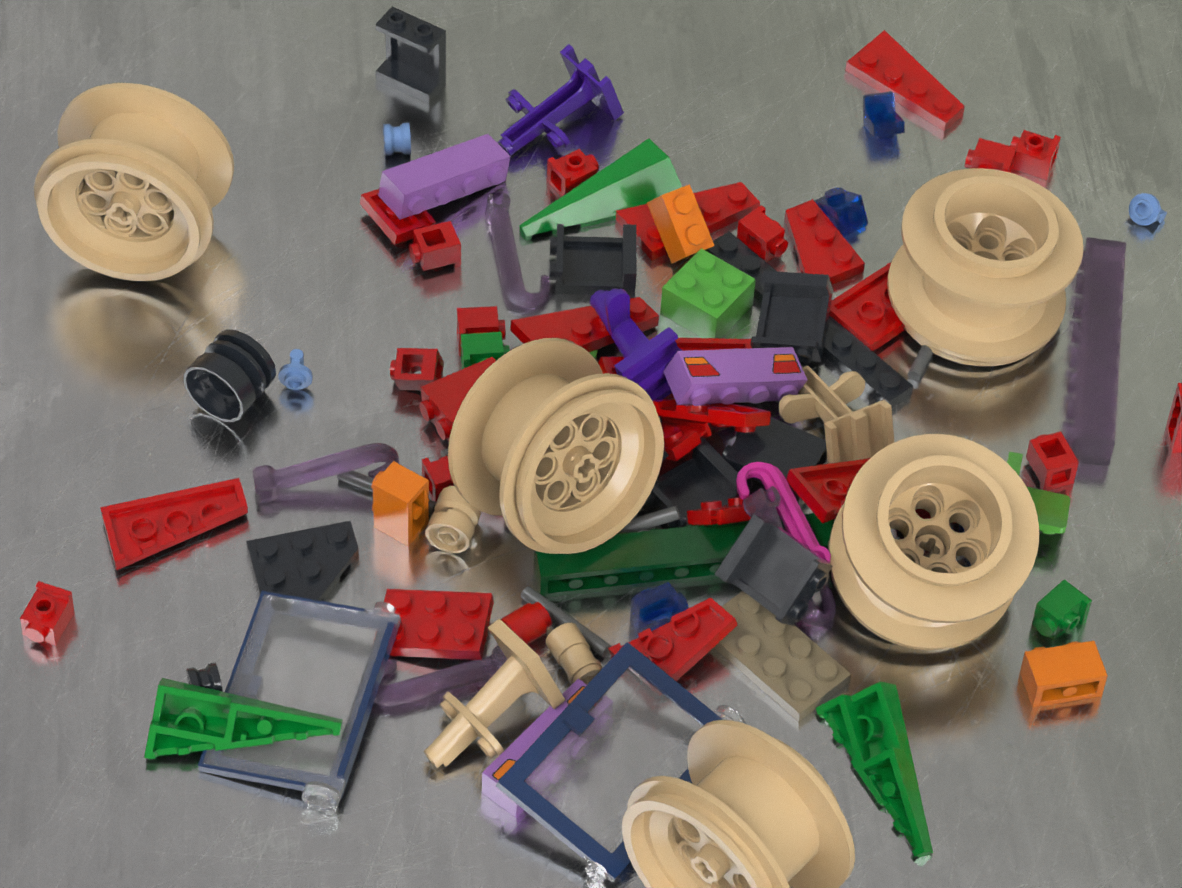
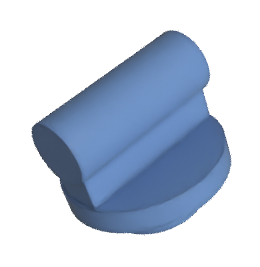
(1146, 209)
(295, 375)

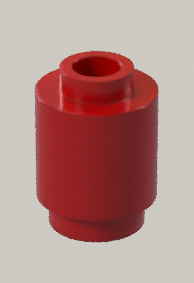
(529, 621)

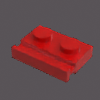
(395, 229)
(682, 435)
(715, 513)

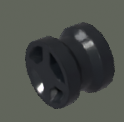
(206, 677)

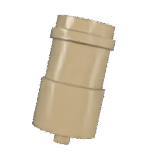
(573, 653)

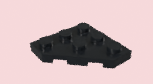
(303, 561)

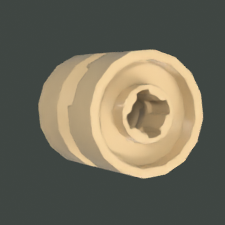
(452, 522)

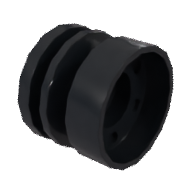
(229, 375)

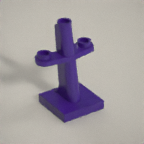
(580, 89)
(643, 358)

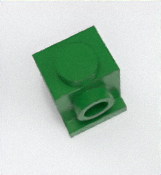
(481, 346)
(1061, 610)

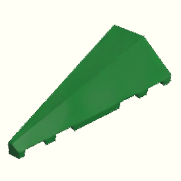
(625, 183)
(203, 719)
(876, 739)

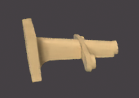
(847, 433)
(518, 675)

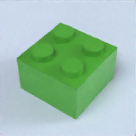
(707, 296)

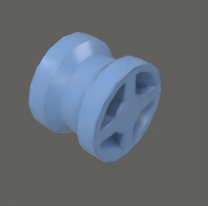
(396, 139)

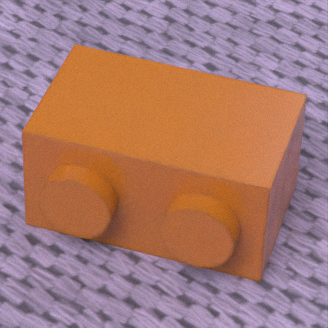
(680, 223)
(400, 503)
(1063, 673)

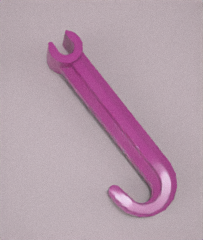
(788, 509)

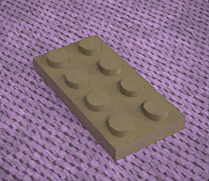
(780, 658)

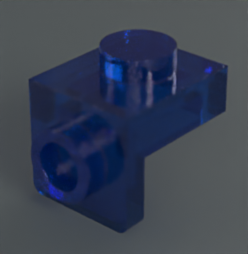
(880, 115)
(845, 208)
(656, 604)

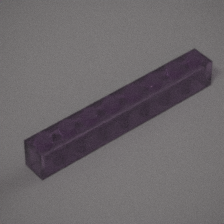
(1096, 351)

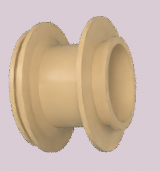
(133, 181)
(984, 266)
(556, 447)
(933, 599)
(744, 821)

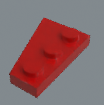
(685, 638)

